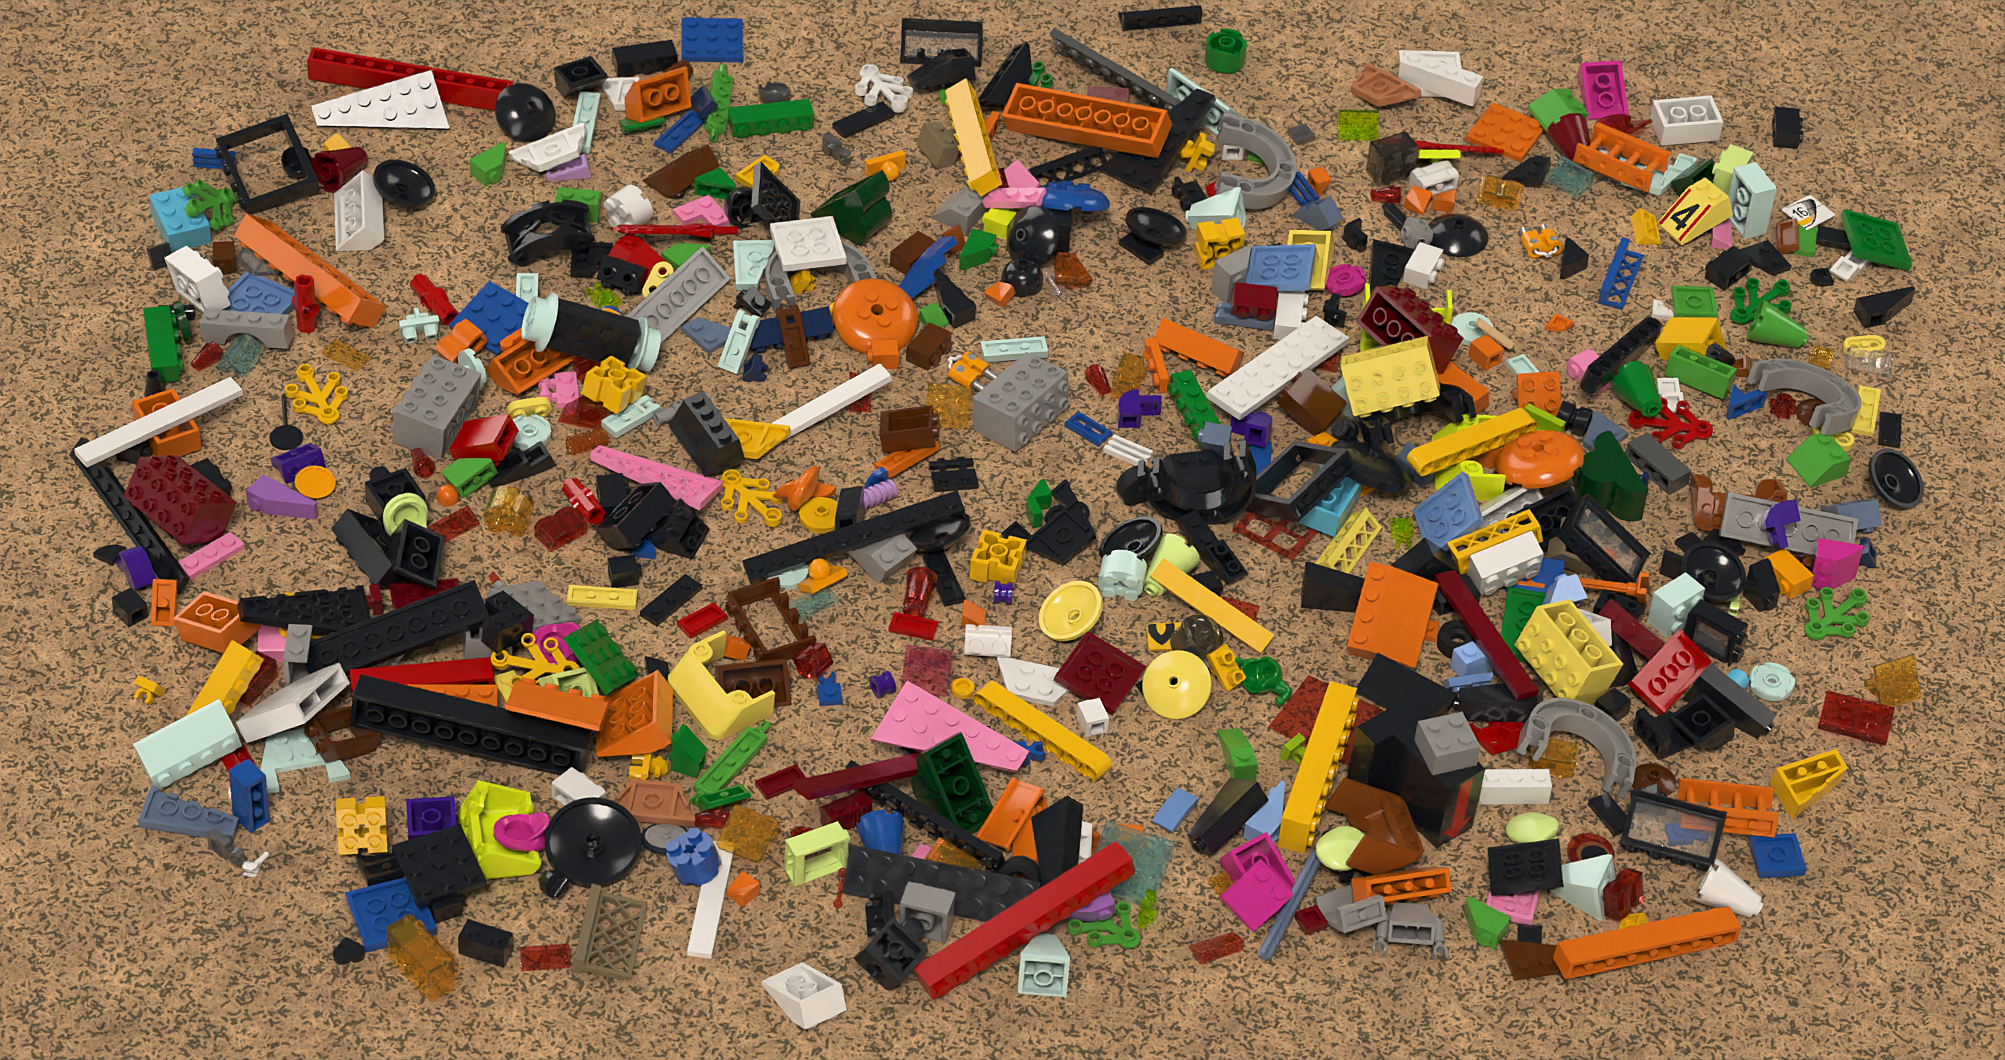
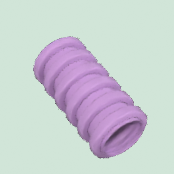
(879, 493)

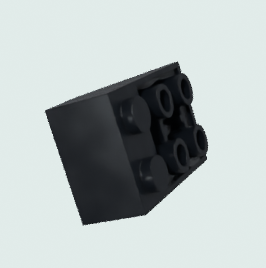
(945, 68)

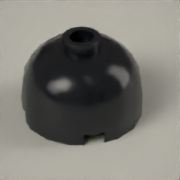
(739, 205)
(1024, 276)

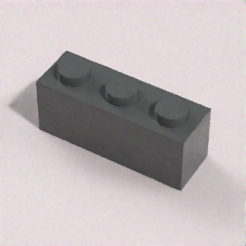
(1660, 464)

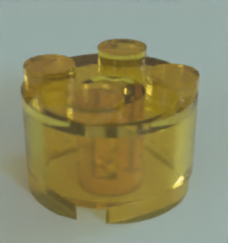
(508, 511)

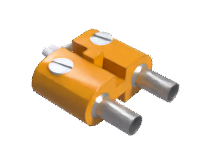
(1541, 244)
(969, 370)

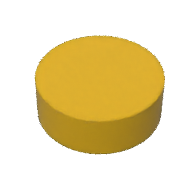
(962, 688)

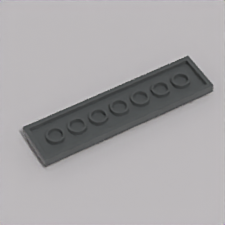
(1113, 71)

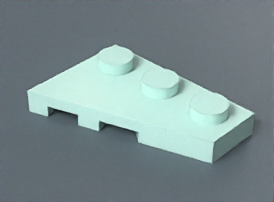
(751, 261)

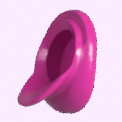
(558, 632)
(522, 831)

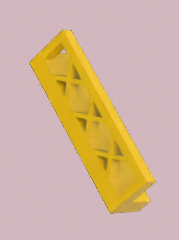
(1474, 546)

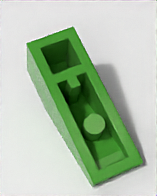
(1238, 754)

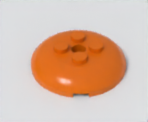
(855, 318)
(1540, 459)

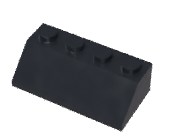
(705, 435)
(369, 546)

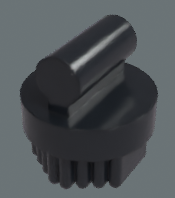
(1345, 429)
(553, 883)

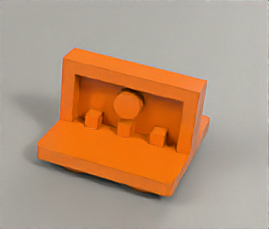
(1539, 390)

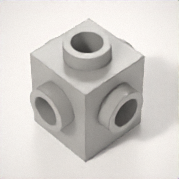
(1416, 231)

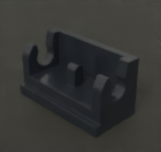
(878, 912)

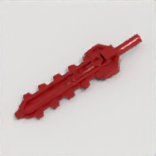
(1423, 145)
(705, 230)

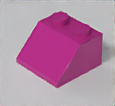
(1835, 563)
(1256, 895)

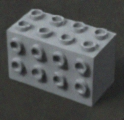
(1020, 401)
(435, 406)

